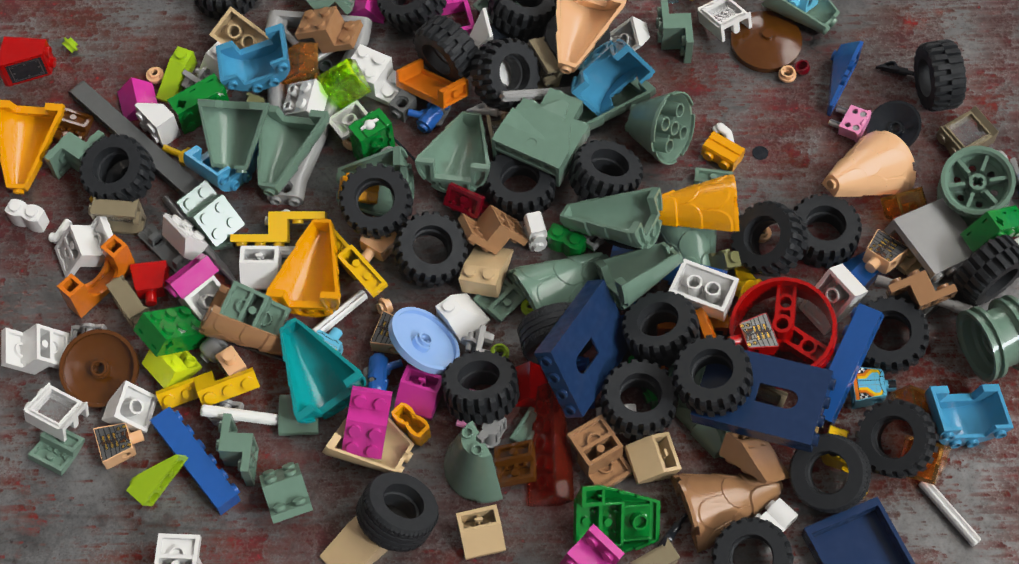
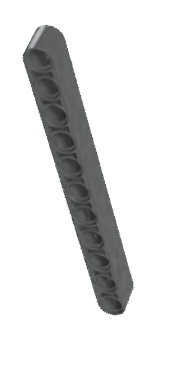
(116, 123)

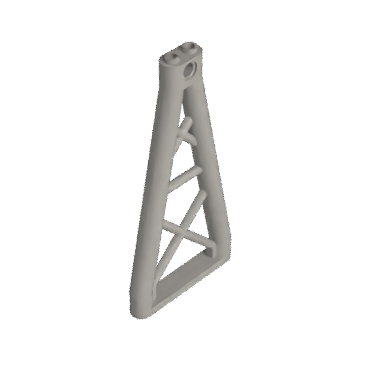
(276, 97)

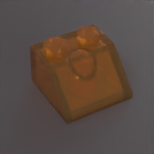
(303, 62)

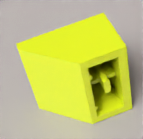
(172, 367)

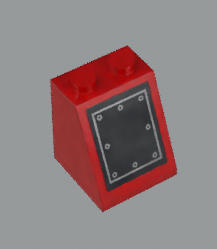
(25, 60)

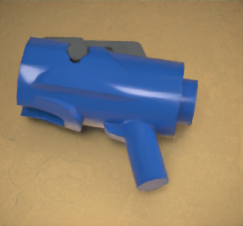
(429, 117)
(378, 371)

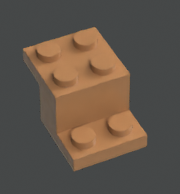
(329, 29)
(492, 230)
(921, 289)
(600, 453)

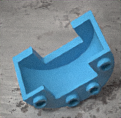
(257, 65)
(607, 73)
(224, 179)
(968, 416)

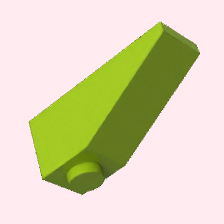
(173, 76)
(152, 482)

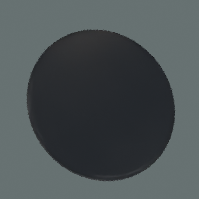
(760, 152)

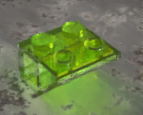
(344, 83)

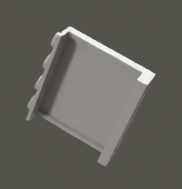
(933, 238)

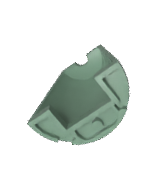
(819, 18)
(232, 131)
(394, 157)
(637, 271)
(471, 468)

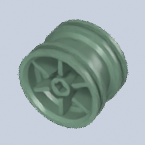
(985, 161)
(990, 337)

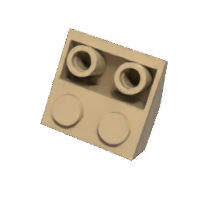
(653, 458)
(481, 532)

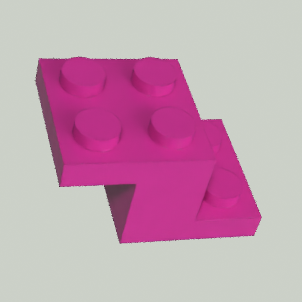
(367, 422)
(593, 549)

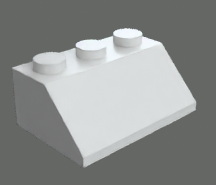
(705, 288)

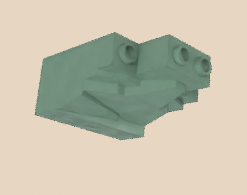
(543, 133)

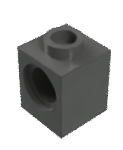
(404, 100)

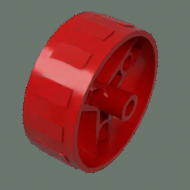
(783, 324)

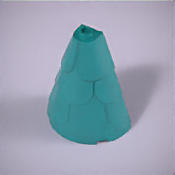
(316, 373)

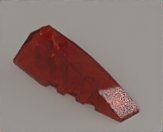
(552, 453)

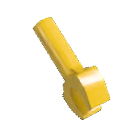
(175, 152)

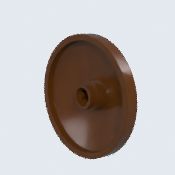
(768, 44)
(97, 366)

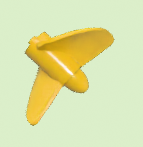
(746, 280)

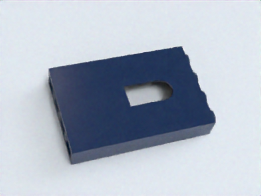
(588, 316)
(787, 427)
(857, 537)

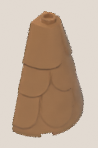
(234, 331)
(719, 499)

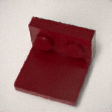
(465, 201)

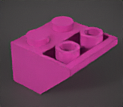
(420, 391)

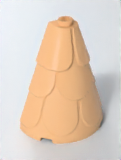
(580, 28)
(873, 166)

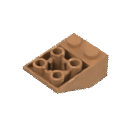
(753, 457)

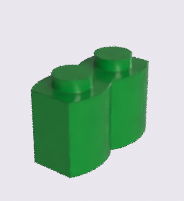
(565, 241)

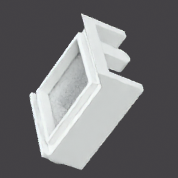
(722, 14)
(54, 411)

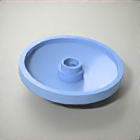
(423, 340)

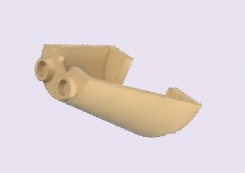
(395, 450)

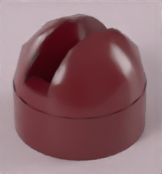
(802, 67)

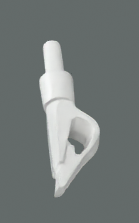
(485, 110)

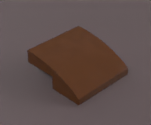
(76, 123)
(515, 463)

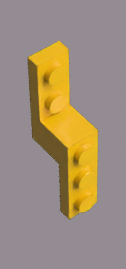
(277, 228)
(359, 267)
(208, 389)

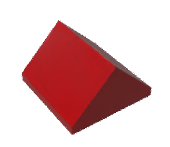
(529, 378)

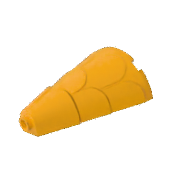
(24, 141)
(703, 205)
(310, 273)

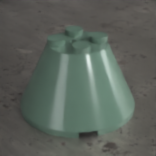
(663, 125)

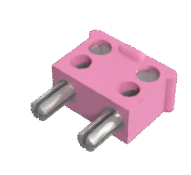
(853, 123)

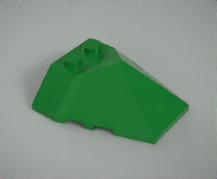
(623, 516)

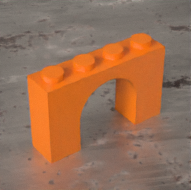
(84, 297)

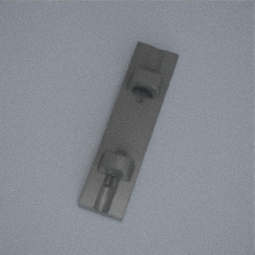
(164, 250)

